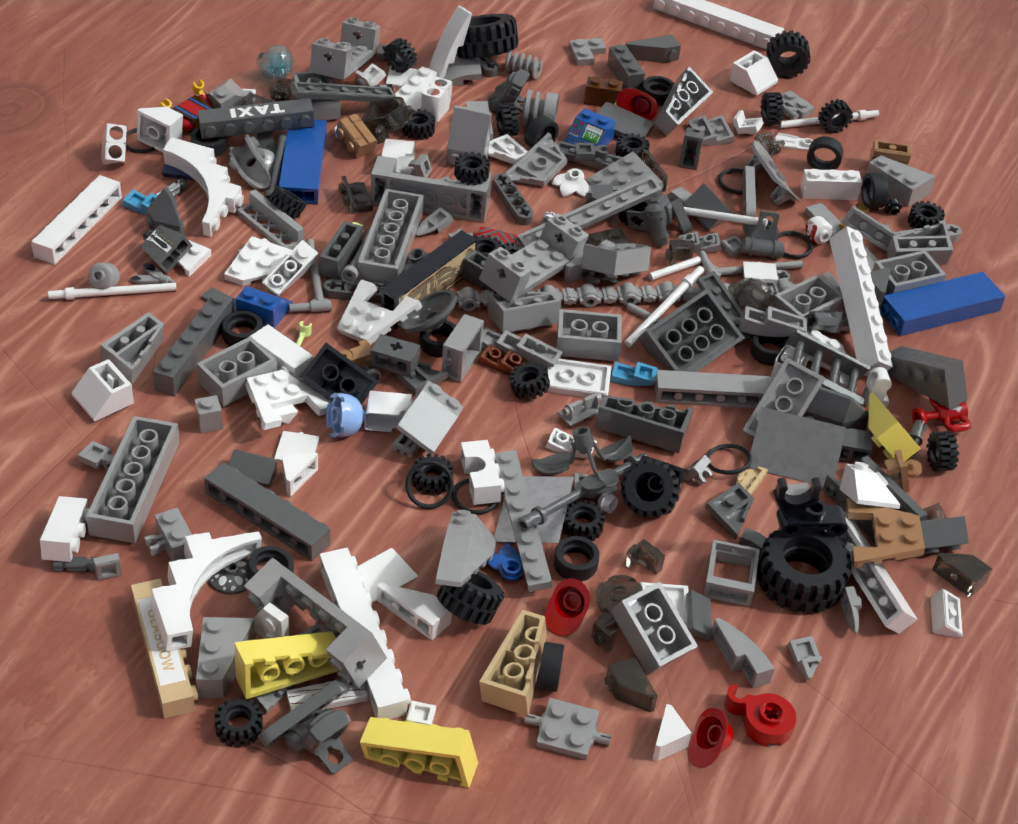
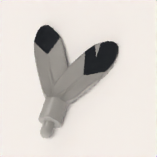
(154, 276)

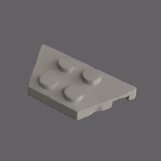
(539, 163)

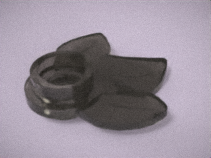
(594, 278)

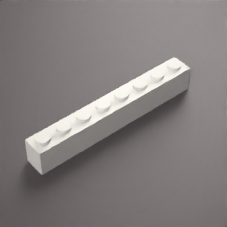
(721, 20)
(860, 299)
(348, 593)

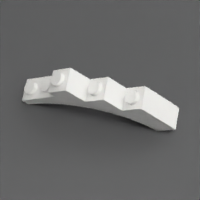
(214, 179)
(203, 559)

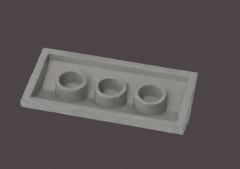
(789, 393)

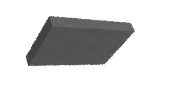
(626, 121)

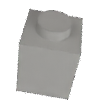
(208, 414)

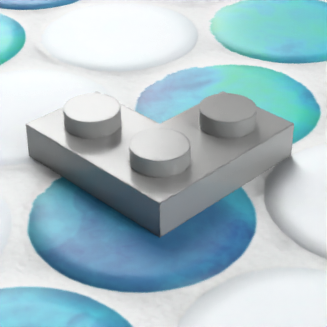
(584, 49)

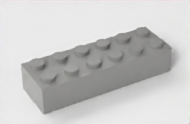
(390, 236)
(133, 480)

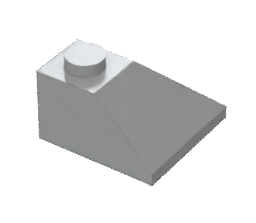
(226, 95)

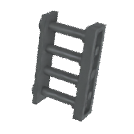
(836, 359)
(907, 504)

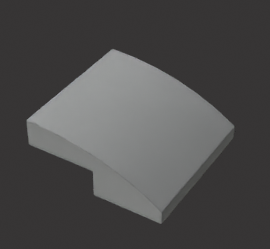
(463, 69)
(716, 130)

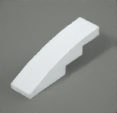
(450, 40)

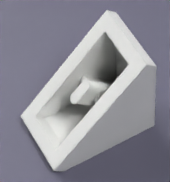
(298, 469)
(672, 735)

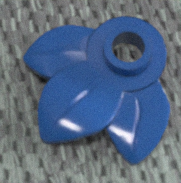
(507, 563)

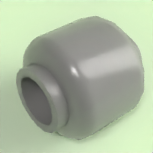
(103, 275)

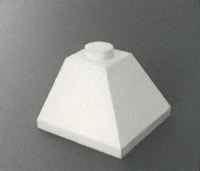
(866, 487)

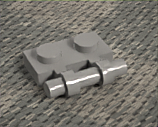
(796, 106)

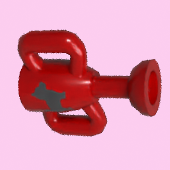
(945, 415)

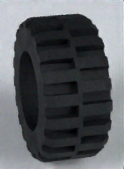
(489, 36)
(798, 589)

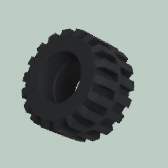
(784, 43)
(640, 471)
(474, 601)

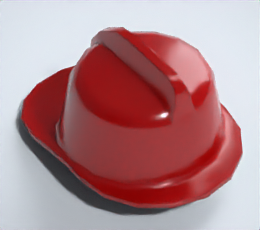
(637, 103)
(567, 607)
(710, 738)

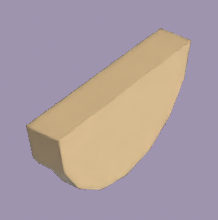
(751, 478)

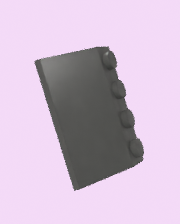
(691, 335)

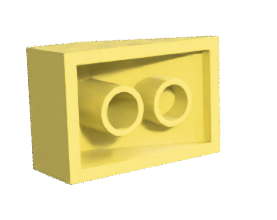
(889, 431)

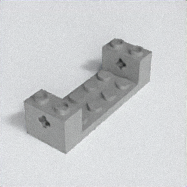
(349, 54)
(457, 199)
(536, 262)
(352, 653)

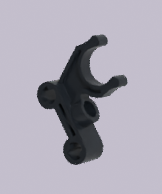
(807, 511)

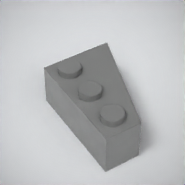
(933, 239)
(134, 346)
(217, 653)

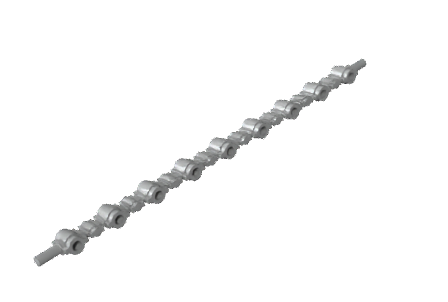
(590, 295)

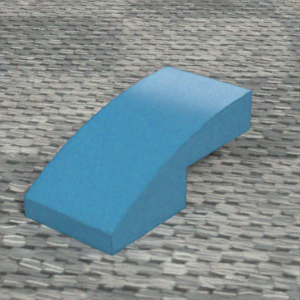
(138, 202)
(635, 376)

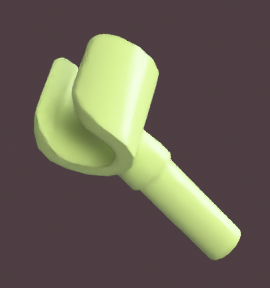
(304, 331)

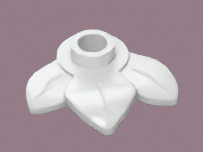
(570, 184)

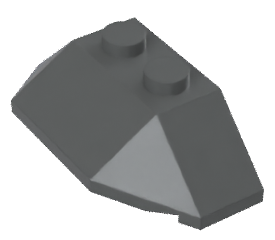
(837, 410)

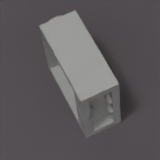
(462, 347)
(726, 589)

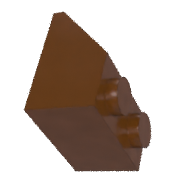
(601, 90)

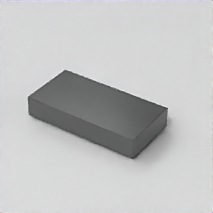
(699, 615)

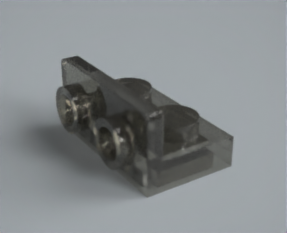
(355, 196)

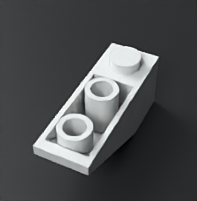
(291, 268)

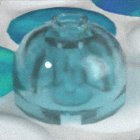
(275, 62)

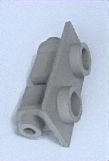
(581, 410)

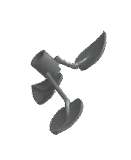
(584, 443)

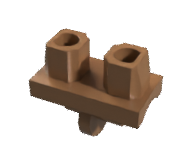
(900, 470)

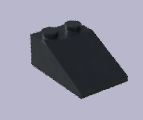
(335, 373)

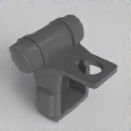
(509, 91)
(655, 219)
(762, 239)
(320, 734)

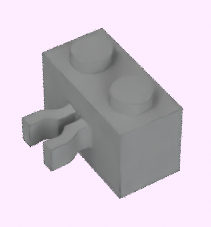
(170, 535)

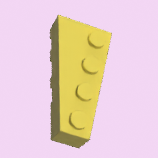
(281, 662)
(421, 748)

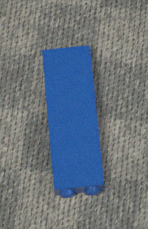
(304, 161)
(941, 303)

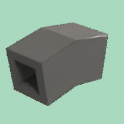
(752, 539)

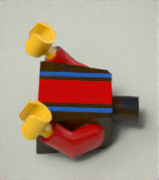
(190, 107)

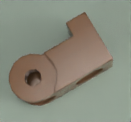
(359, 355)

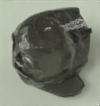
(751, 294)

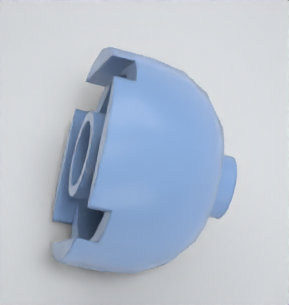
(344, 415)

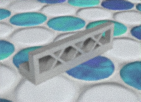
(276, 219)

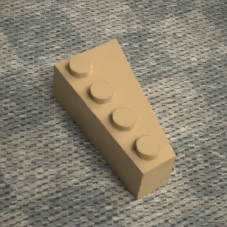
(515, 667)

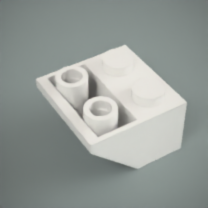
(753, 73)
(103, 390)

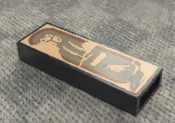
(433, 273)

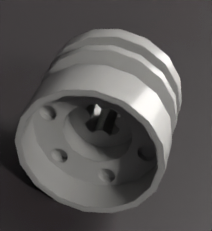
(535, 107)

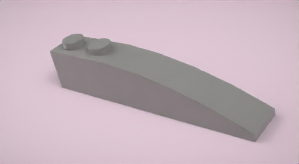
(465, 549)

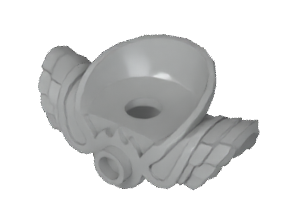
(258, 174)

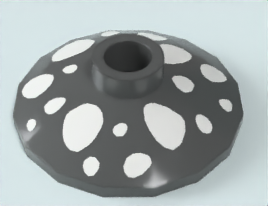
(231, 578)

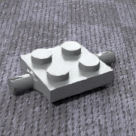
(567, 728)

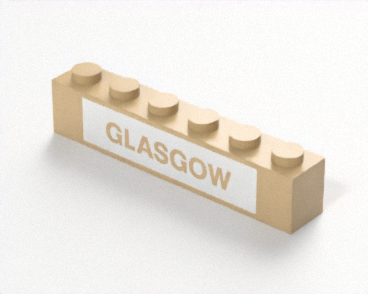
(167, 667)

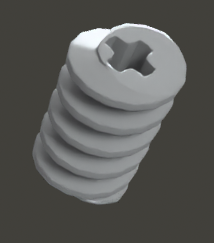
(514, 63)

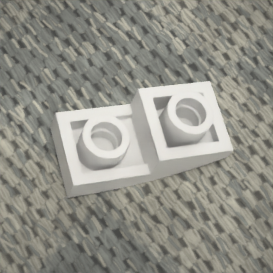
(561, 443)

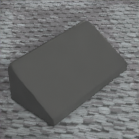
(254, 466)

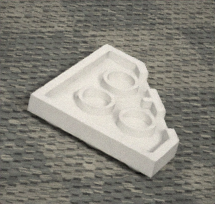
(255, 261)

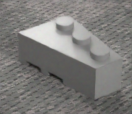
(904, 182)
(616, 260)
(524, 312)

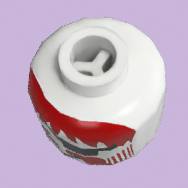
(818, 230)

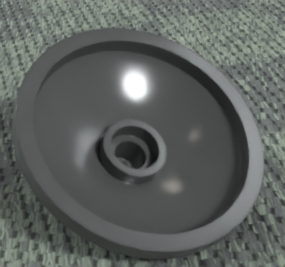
(434, 311)

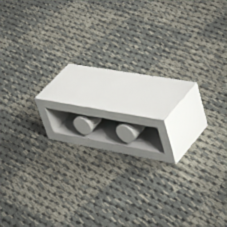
(830, 184)
(287, 353)
(64, 529)

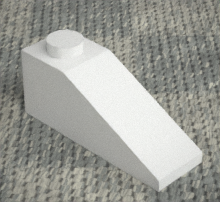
(416, 608)

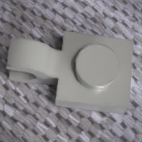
(96, 456)

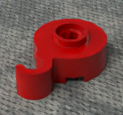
(765, 716)

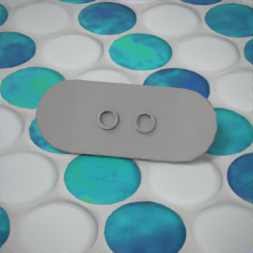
(762, 159)

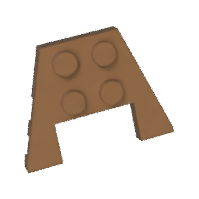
(895, 534)

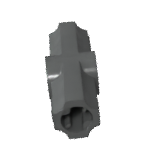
(827, 321)

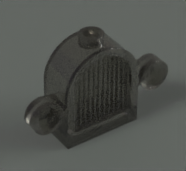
(386, 117)

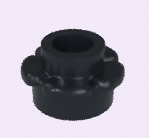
(893, 206)

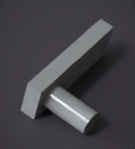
(870, 228)

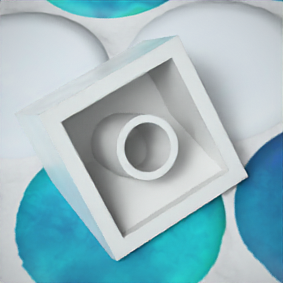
(158, 125)

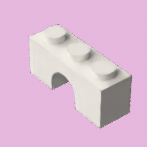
(484, 473)

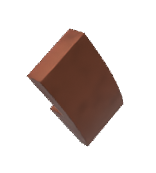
(501, 361)

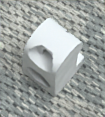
(879, 384)

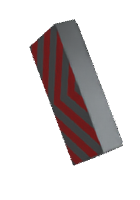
(504, 237)

